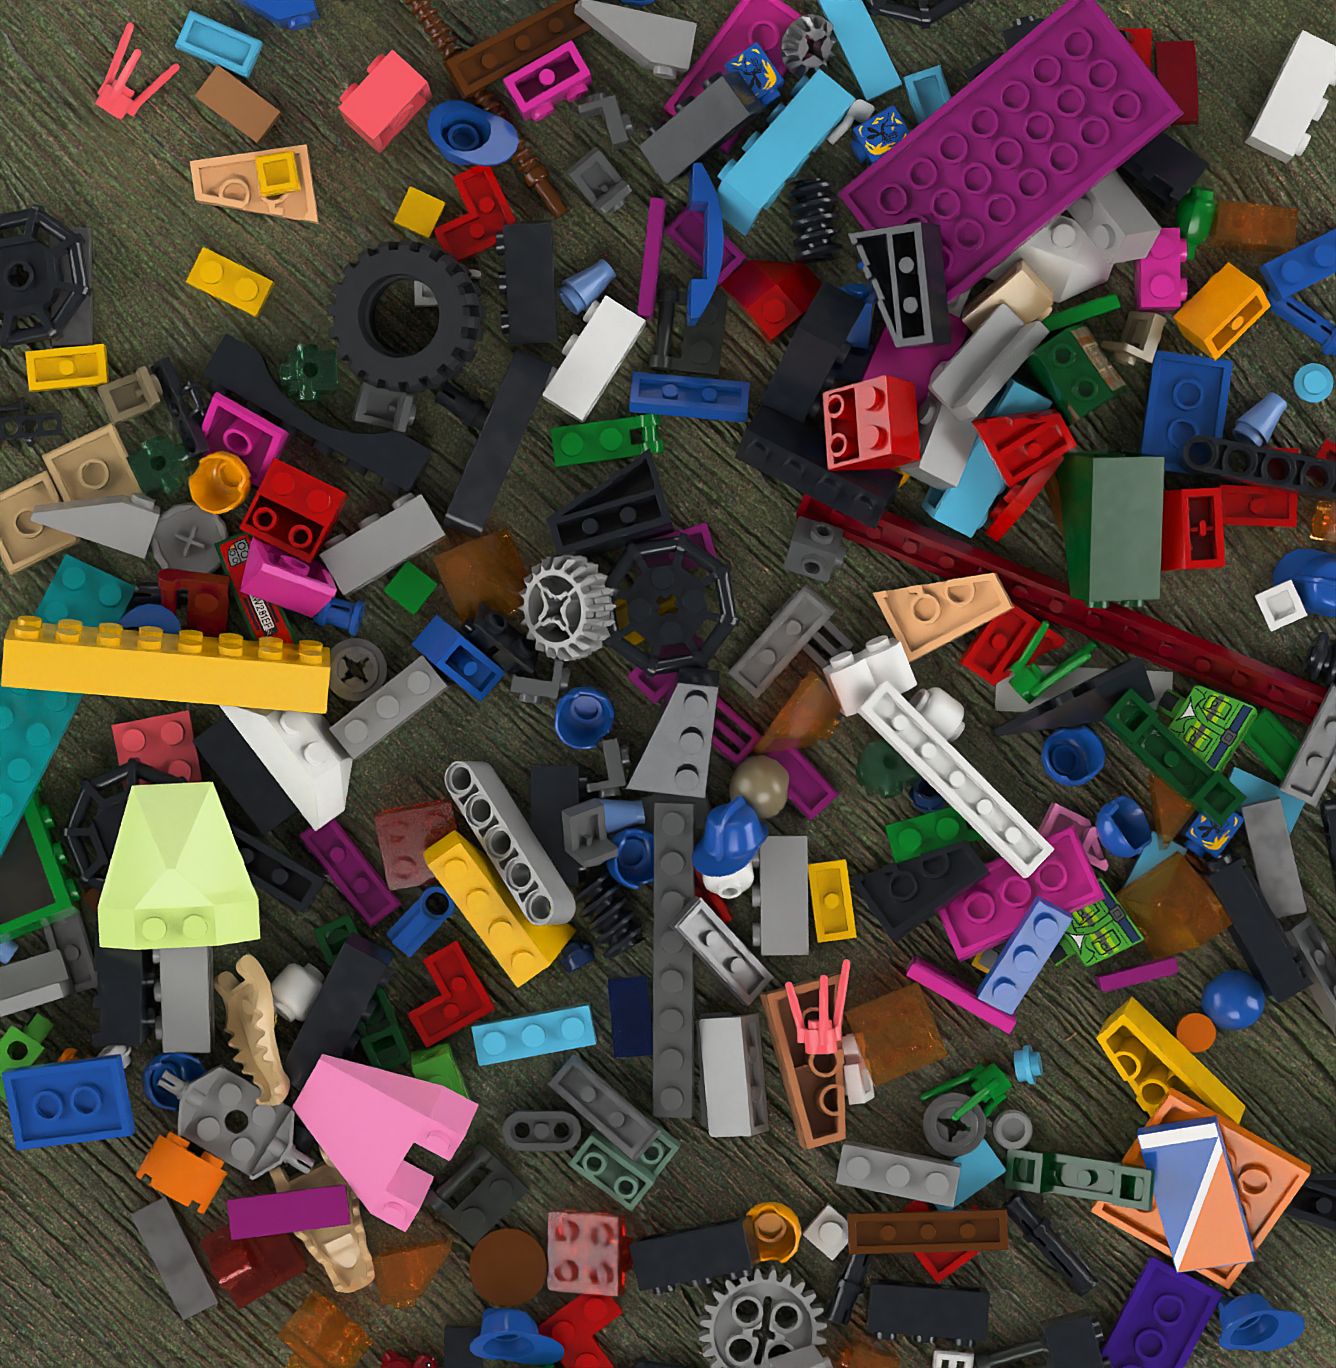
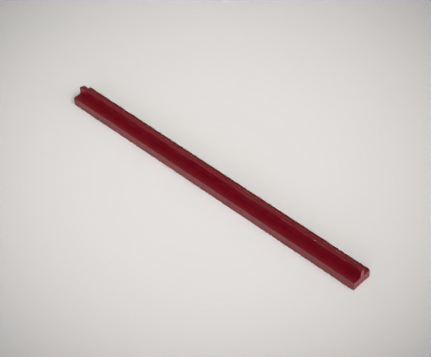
(1111, 625)

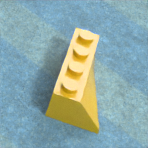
(493, 911)
(1157, 1061)

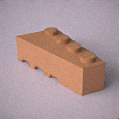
(810, 1080)

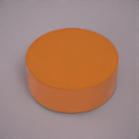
(1195, 1032)

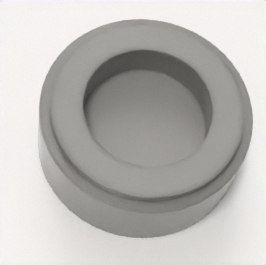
(1012, 1129)

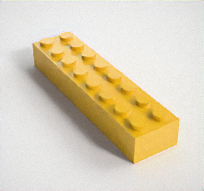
(166, 665)

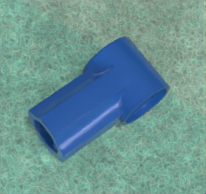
(419, 922)

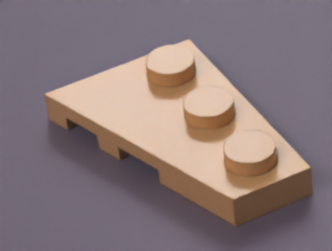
(234, 184)
(941, 611)

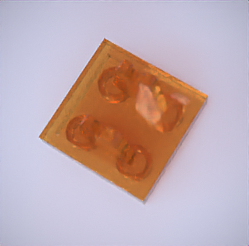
(895, 1033)
(323, 1336)

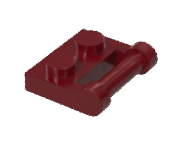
(206, 599)

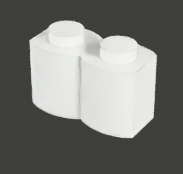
(859, 675)

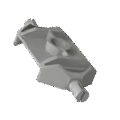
(257, 1147)

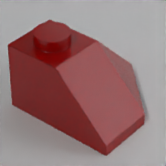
(772, 294)

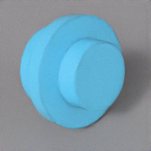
(1313, 383)
(1027, 1065)

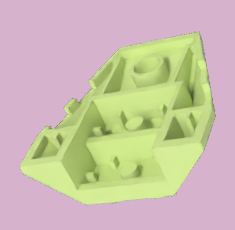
(176, 874)

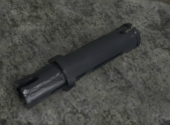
(1038, 1231)

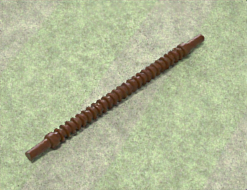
(535, 174)

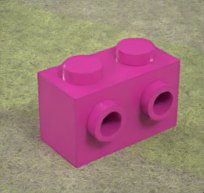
(548, 82)
(1158, 275)

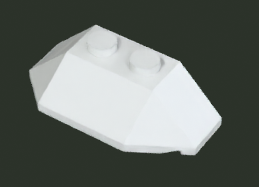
(1062, 259)
(300, 757)

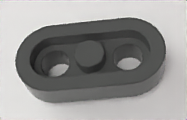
(542, 1133)

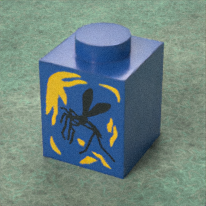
(758, 74)
(877, 135)
(865, 327)
(1206, 837)

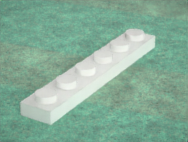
(955, 779)

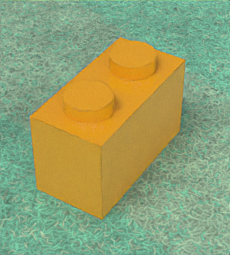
(1221, 311)

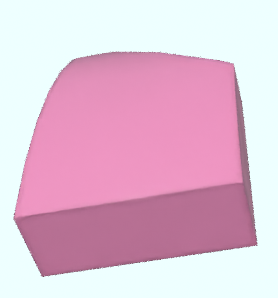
(1061, 818)

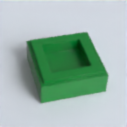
(411, 587)

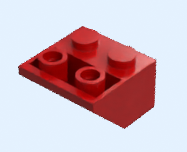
(871, 425)
(294, 511)
(1192, 530)

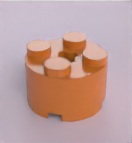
(182, 1172)

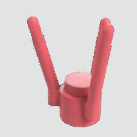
(113, 93)
(821, 1033)

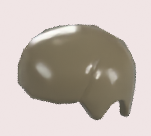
(762, 785)

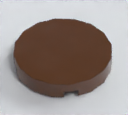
(508, 1266)

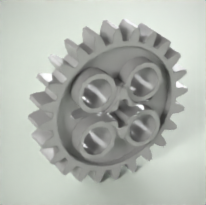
(728, 1325)

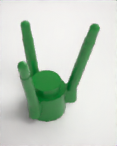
(1033, 681)
(989, 1086)

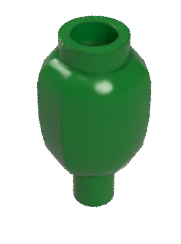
(1196, 217)

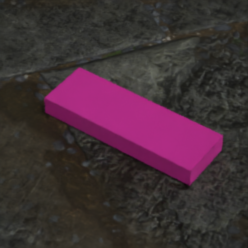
(958, 992)

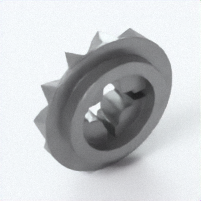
(795, 46)
(375, 669)
(939, 1135)

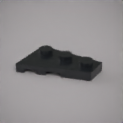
(917, 889)

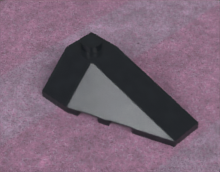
(1084, 702)

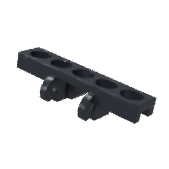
(172, 393)
(22, 406)

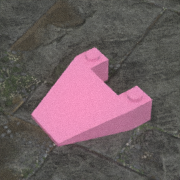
(368, 1125)

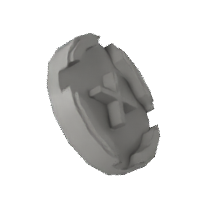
(187, 539)

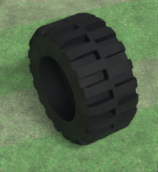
(356, 307)

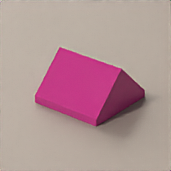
(244, 434)
(286, 579)

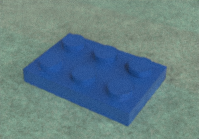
(1184, 400)
(68, 1102)

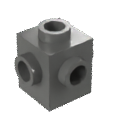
(815, 549)

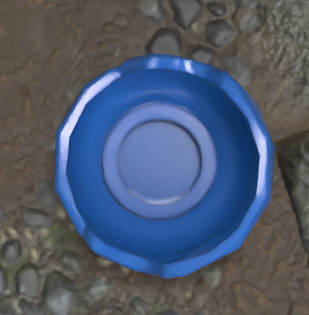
(583, 717)
(1073, 755)
(1123, 827)
(635, 857)
(1233, 1000)
(178, 1064)

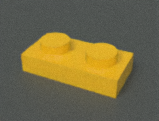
(230, 282)
(67, 368)
(831, 900)

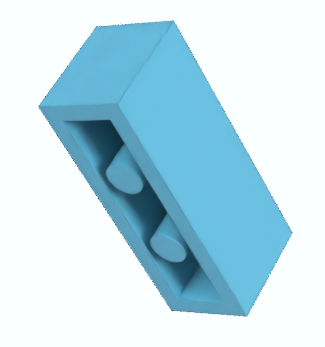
(534, 1034)

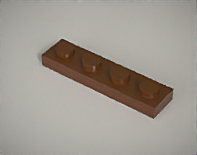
(515, 47)
(927, 1231)

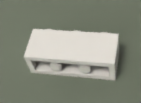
(1295, 98)
(592, 358)

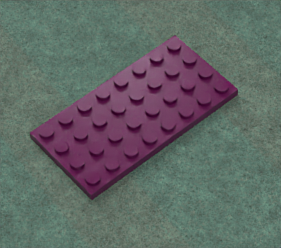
(1018, 143)

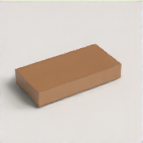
(238, 104)

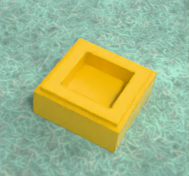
(277, 173)
(419, 212)

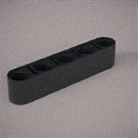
(497, 444)
(1256, 467)

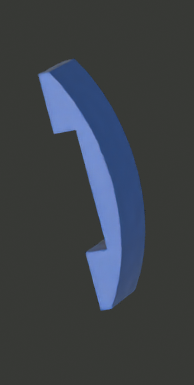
(704, 199)

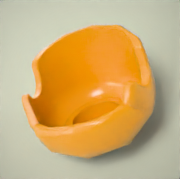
(220, 483)
(775, 1231)

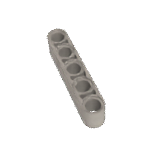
(525, 850)

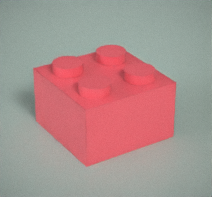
(384, 100)

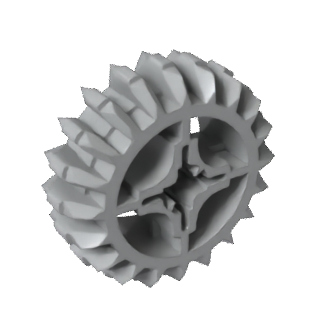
(558, 607)

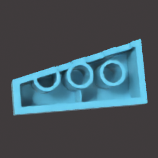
(781, 149)
(968, 504)

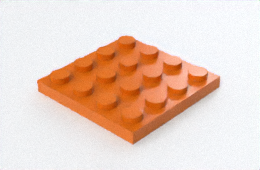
(1262, 1172)

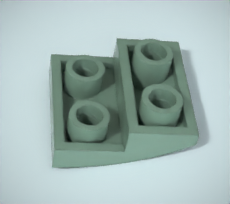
(616, 1172)

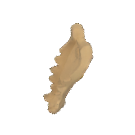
(252, 1025)
(338, 1248)

